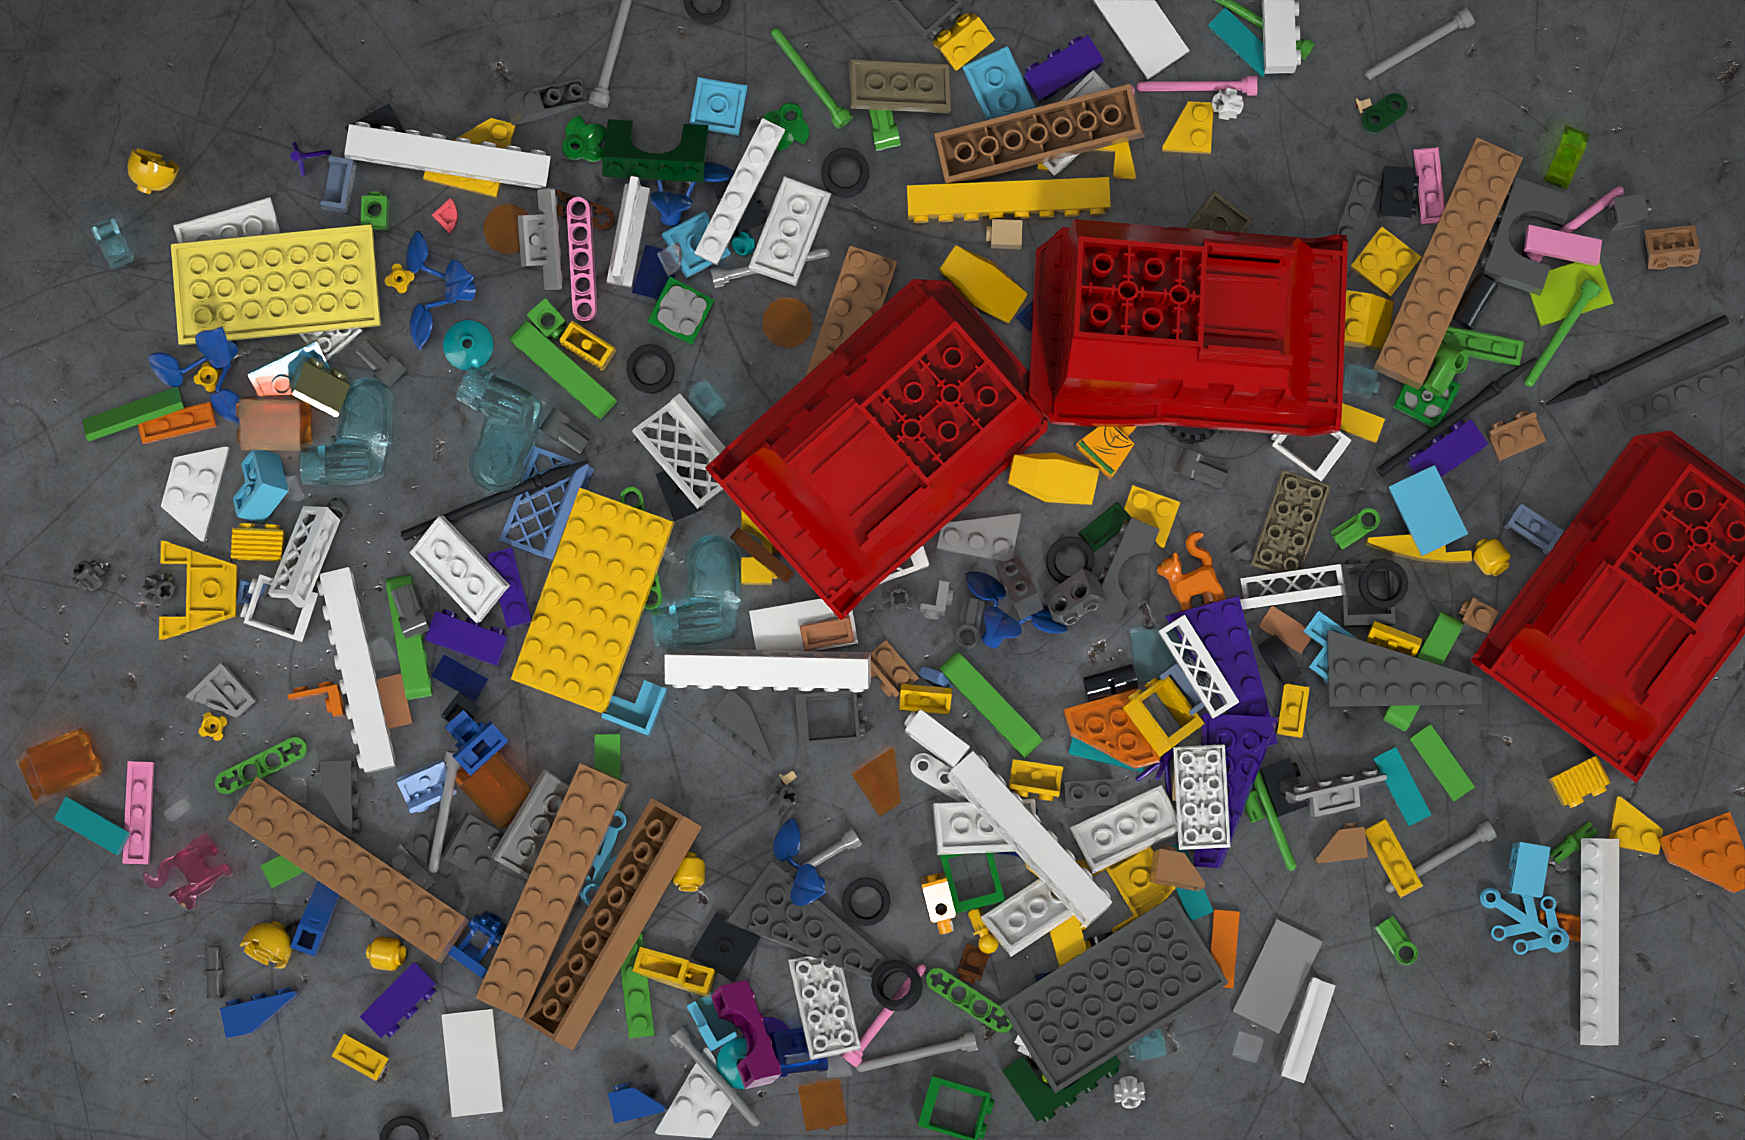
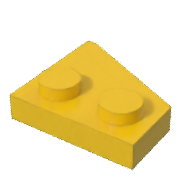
(1192, 130)
(1152, 510)
(1634, 828)

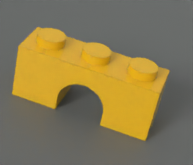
(751, 570)

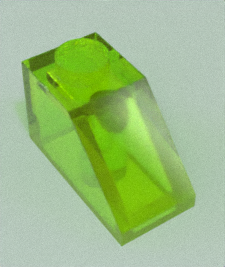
(1566, 156)

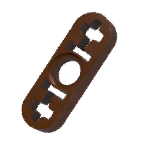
(599, 210)
(762, 555)

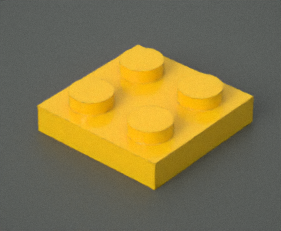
(1385, 262)

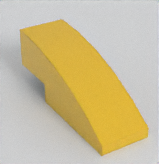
(675, 971)

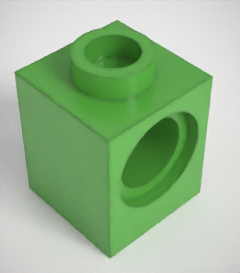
(381, 221)
(544, 309)

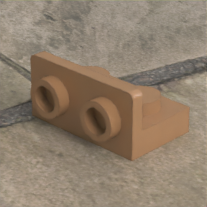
(1672, 247)
(1515, 436)
(891, 670)

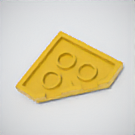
(490, 131)

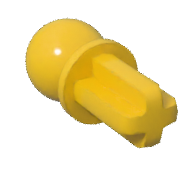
(987, 942)

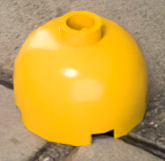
(150, 170)
(268, 943)

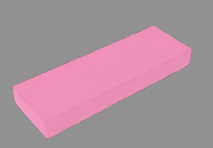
(1430, 184)
(1562, 245)

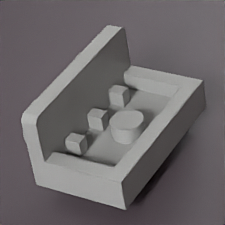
(944, 598)

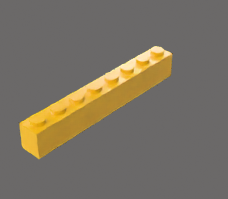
(1008, 198)

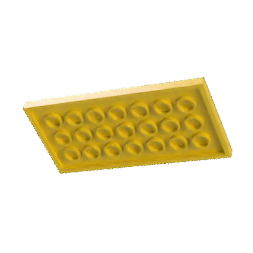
(592, 600)

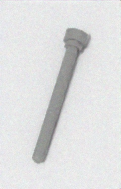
(1462, 19)
(599, 96)
(722, 276)
(444, 810)
(1482, 833)
(848, 840)
(683, 1040)
(965, 1041)

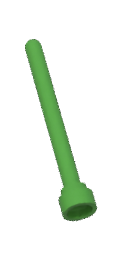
(1303, 45)
(839, 115)
(1588, 292)
(1274, 823)

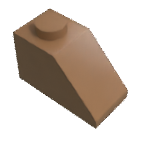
(1344, 845)
(1174, 870)

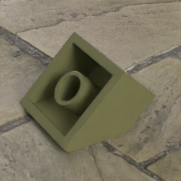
(320, 385)

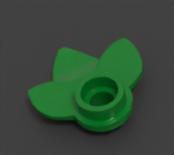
(794, 129)
(586, 137)

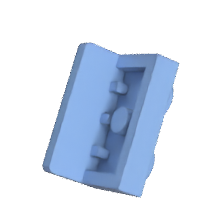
(424, 786)

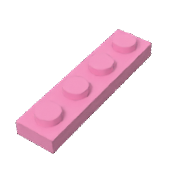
(138, 812)

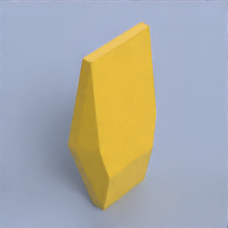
(983, 284)
(1054, 478)

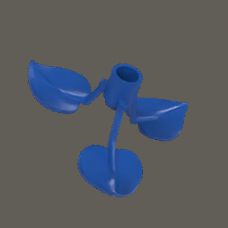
(672, 204)
(457, 287)
(219, 352)
(997, 622)
(807, 883)

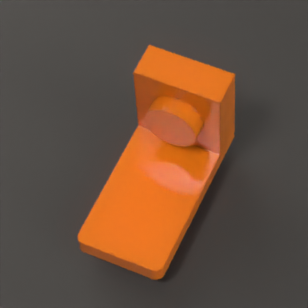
(333, 703)

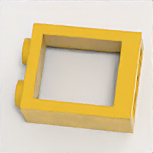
(1175, 703)

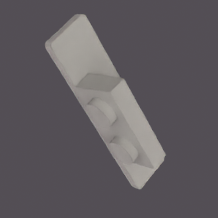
(540, 239)
(1337, 794)

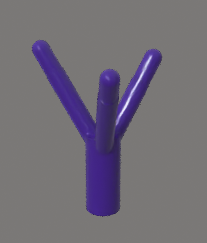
(300, 156)
(1164, 763)

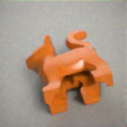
(1196, 582)

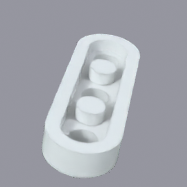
(932, 776)

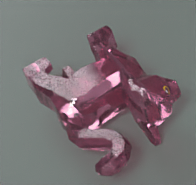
(192, 866)

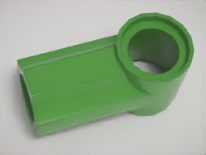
(884, 130)
(1447, 363)
(1354, 529)
(1395, 938)

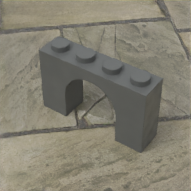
(1524, 201)

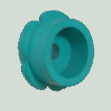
(743, 243)

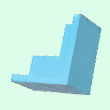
(263, 486)
(1317, 631)
(641, 715)
(1528, 869)
(713, 1030)

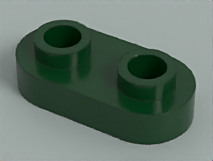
(1385, 113)

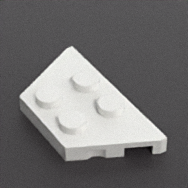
(194, 489)
(697, 1106)

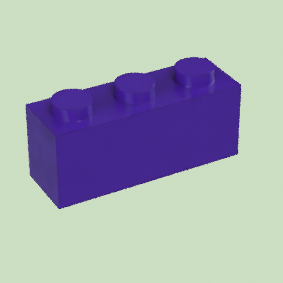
(1063, 68)
(1449, 451)
(514, 599)
(467, 637)
(399, 1001)

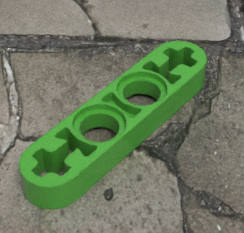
(259, 762)
(968, 1002)

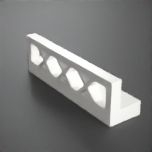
(310, 555)
(1294, 596)
(1204, 660)
(1307, 1030)

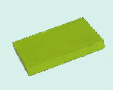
(1563, 289)

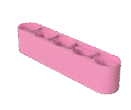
(576, 247)

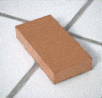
(1286, 628)
(826, 633)
(394, 701)

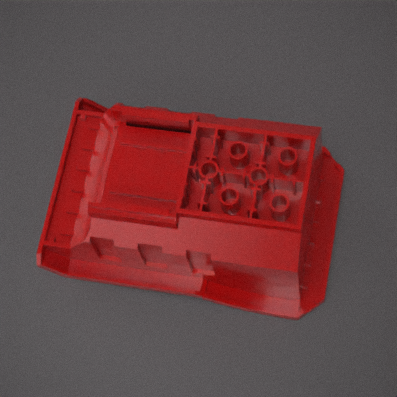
(1156, 332)
(898, 406)
(1626, 583)

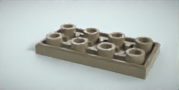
(1290, 524)

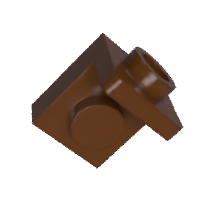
(972, 964)

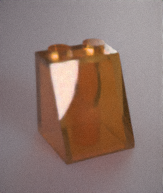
(274, 423)
(59, 766)
(495, 789)

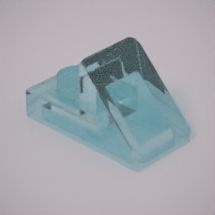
(112, 243)

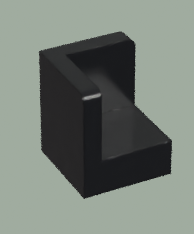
(458, 704)

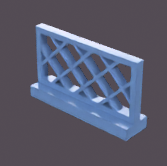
(579, 479)

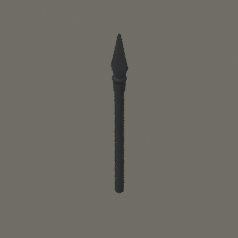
(1584, 386)
(1490, 391)
(531, 484)

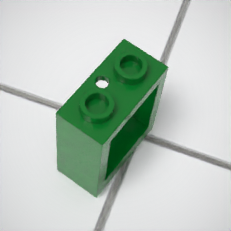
(976, 902)
(985, 1108)

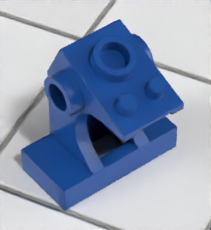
(473, 738)
(471, 956)

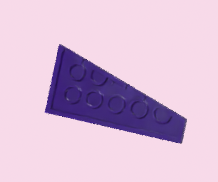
(1228, 642)
(1245, 746)

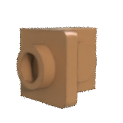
(1478, 615)

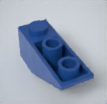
(315, 920)
(249, 1016)

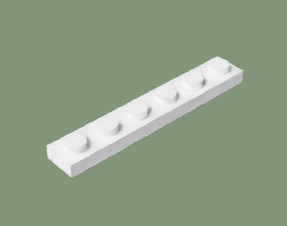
(739, 191)

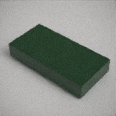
(1104, 527)

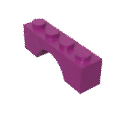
(737, 1005)

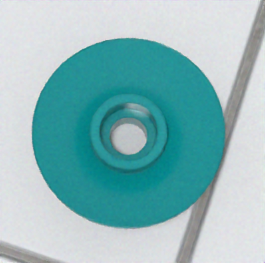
(474, 356)
(727, 1061)

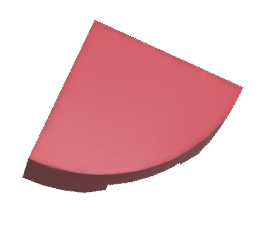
(447, 215)

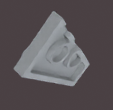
(983, 537)

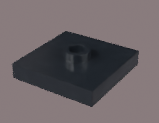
(725, 947)

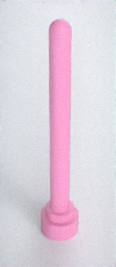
(1247, 85)
(1581, 218)
(855, 1056)

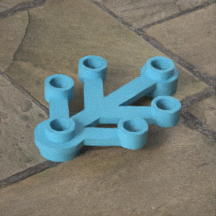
(603, 862)
(1528, 923)

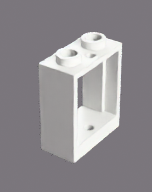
(1326, 465)
(303, 620)
(935, 738)

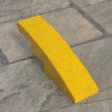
(1405, 547)

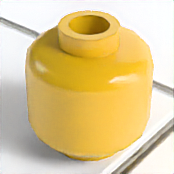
(1491, 556)
(690, 873)
(386, 953)

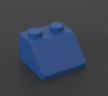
(633, 1103)

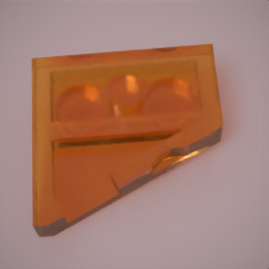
(880, 782)

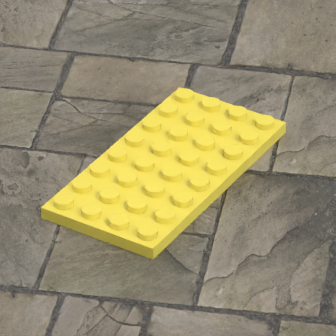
(277, 284)

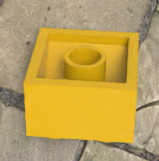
(1367, 320)

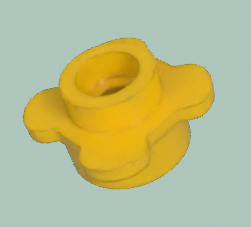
(402, 285)
(200, 378)
(208, 720)

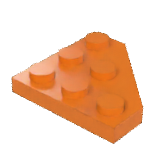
(1111, 730)
(1709, 852)

